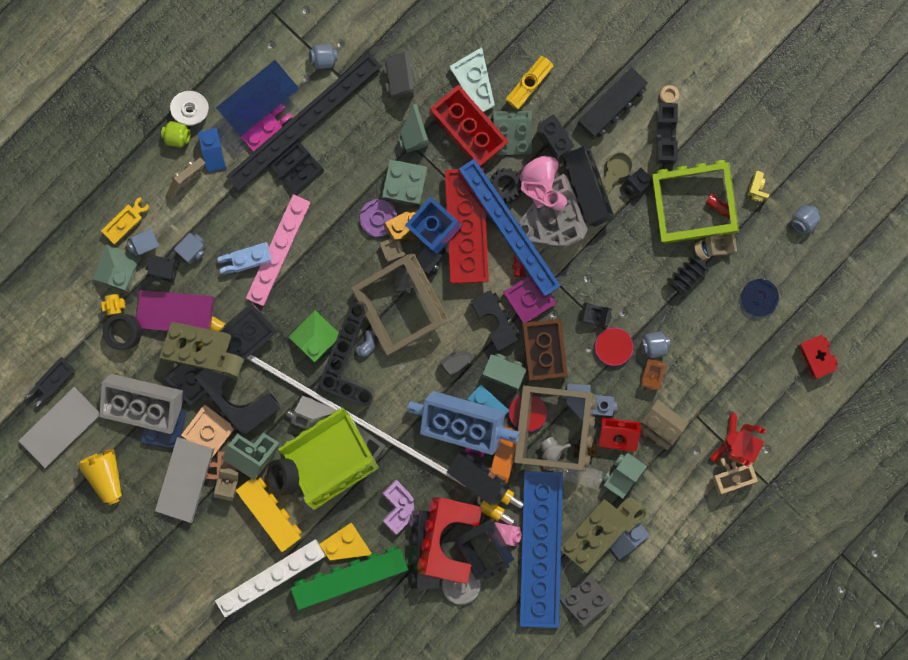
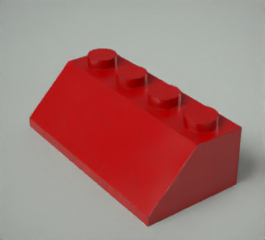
(468, 126)

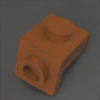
(653, 374)

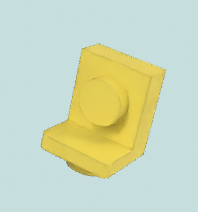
(756, 184)

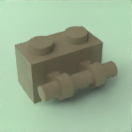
(662, 425)

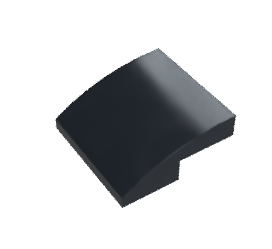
(296, 167)

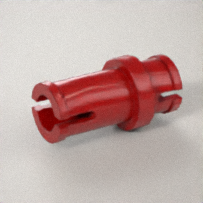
(719, 205)
(518, 268)

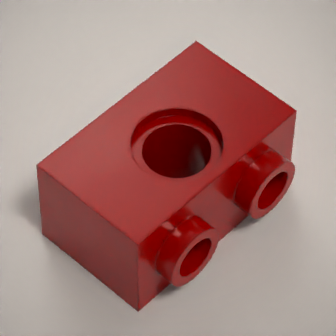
(627, 429)

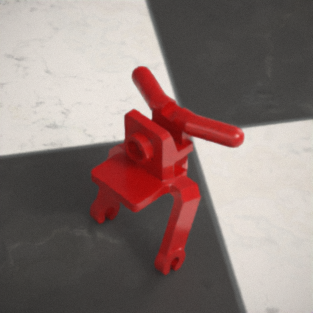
(740, 443)

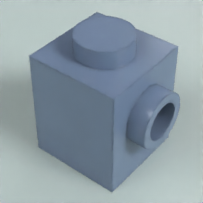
(142, 242)
(191, 248)
(605, 406)

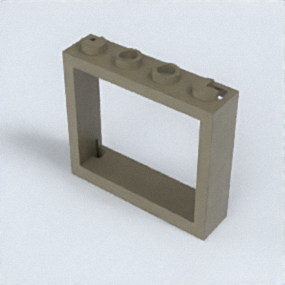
(426, 291)
(524, 423)

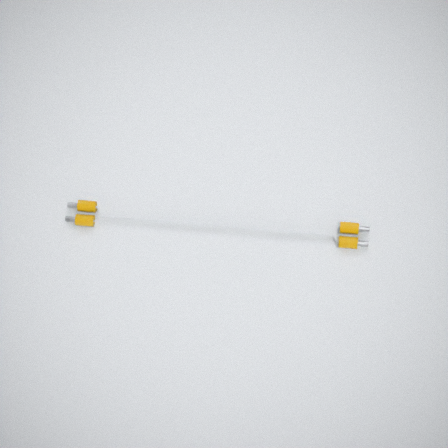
(493, 511)

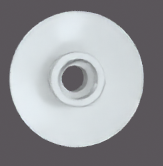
(189, 101)

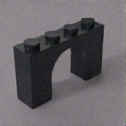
(244, 416)

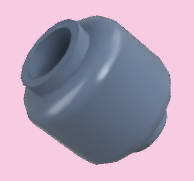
(322, 56)
(805, 219)
(655, 344)

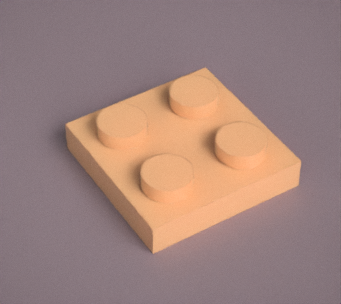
(208, 429)

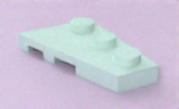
(474, 80)

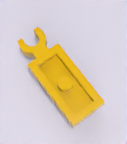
(124, 222)

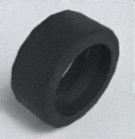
(108, 331)
(274, 477)

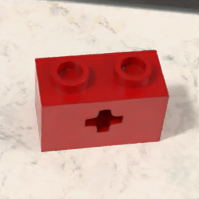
(816, 366)

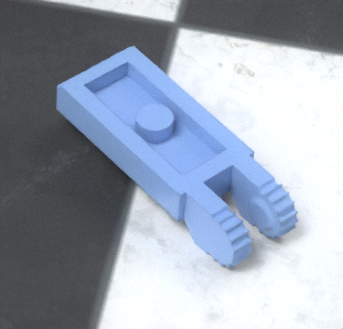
(246, 258)

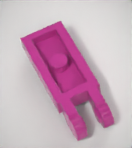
(266, 129)

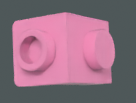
(510, 534)

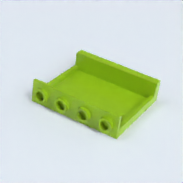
(329, 457)

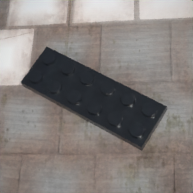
(247, 331)

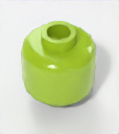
(176, 134)

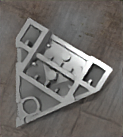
(553, 226)

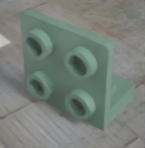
(517, 129)

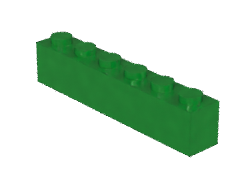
(349, 578)

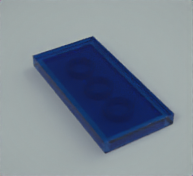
(257, 98)

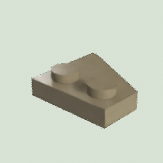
(183, 178)

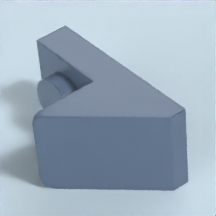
(629, 541)

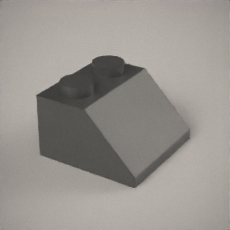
(400, 76)

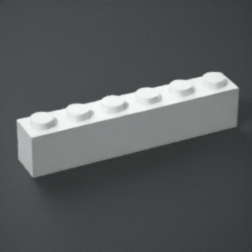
(270, 578)

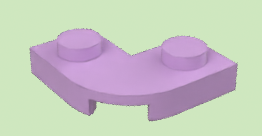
(403, 504)

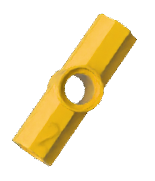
(537, 74)

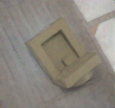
(721, 245)
(392, 251)
(226, 484)

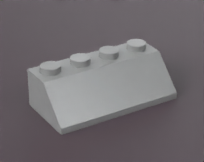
(140, 403)

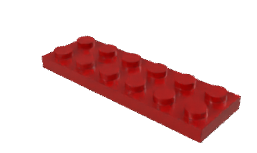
(469, 245)

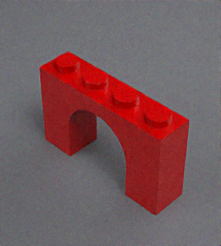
(433, 561)

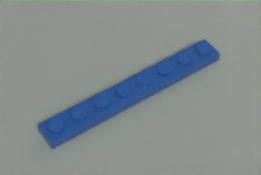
(509, 227)

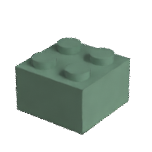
(405, 183)

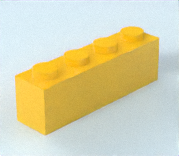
(269, 514)

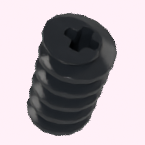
(687, 274)

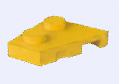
(345, 544)

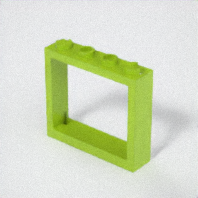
(702, 232)

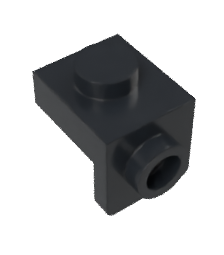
(636, 184)
(595, 315)

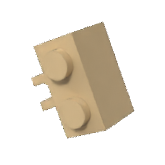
(734, 478)

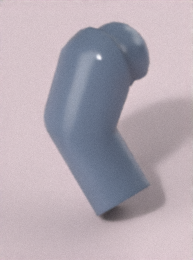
(368, 346)

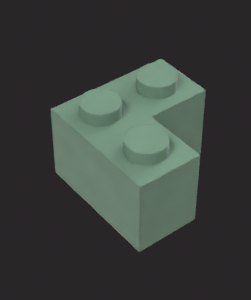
(250, 457)
(624, 475)

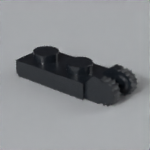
(51, 381)

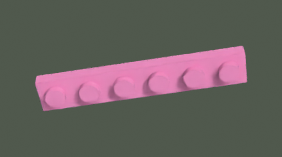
(279, 250)

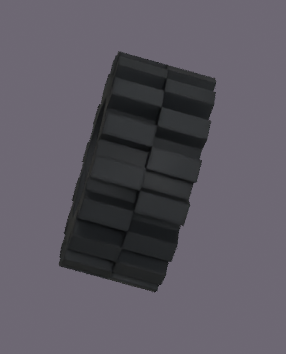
(511, 175)

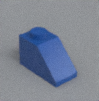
(212, 150)

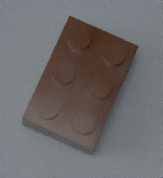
(544, 350)

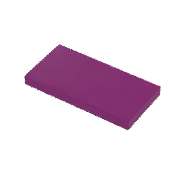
(159, 309)

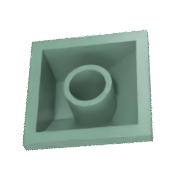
(413, 132)
(117, 268)

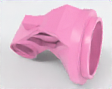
(537, 183)

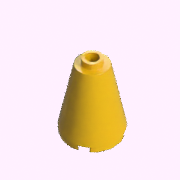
(102, 475)

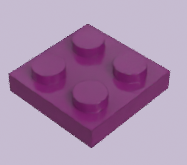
(528, 300)

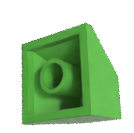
(315, 336)

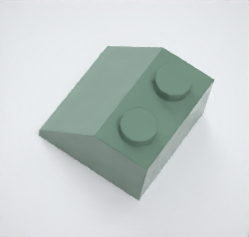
(504, 372)

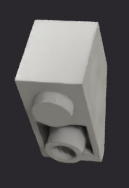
(310, 412)

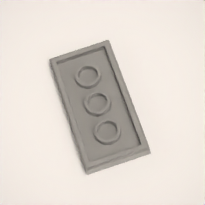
(59, 427)
(184, 480)

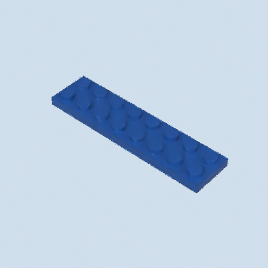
(541, 549)

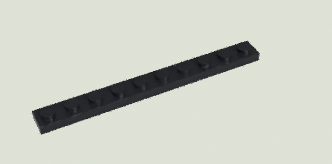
(303, 121)

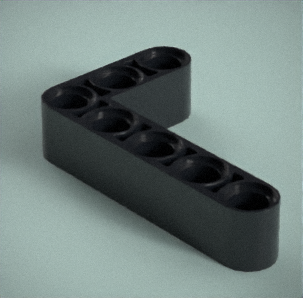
(343, 356)

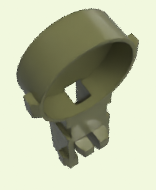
(620, 165)

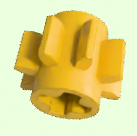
(113, 305)

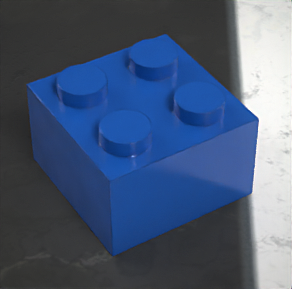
(433, 225)

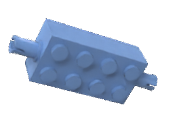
(462, 422)

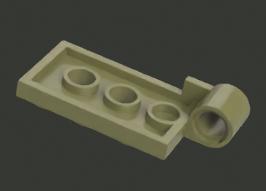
(210, 357)
(613, 523)

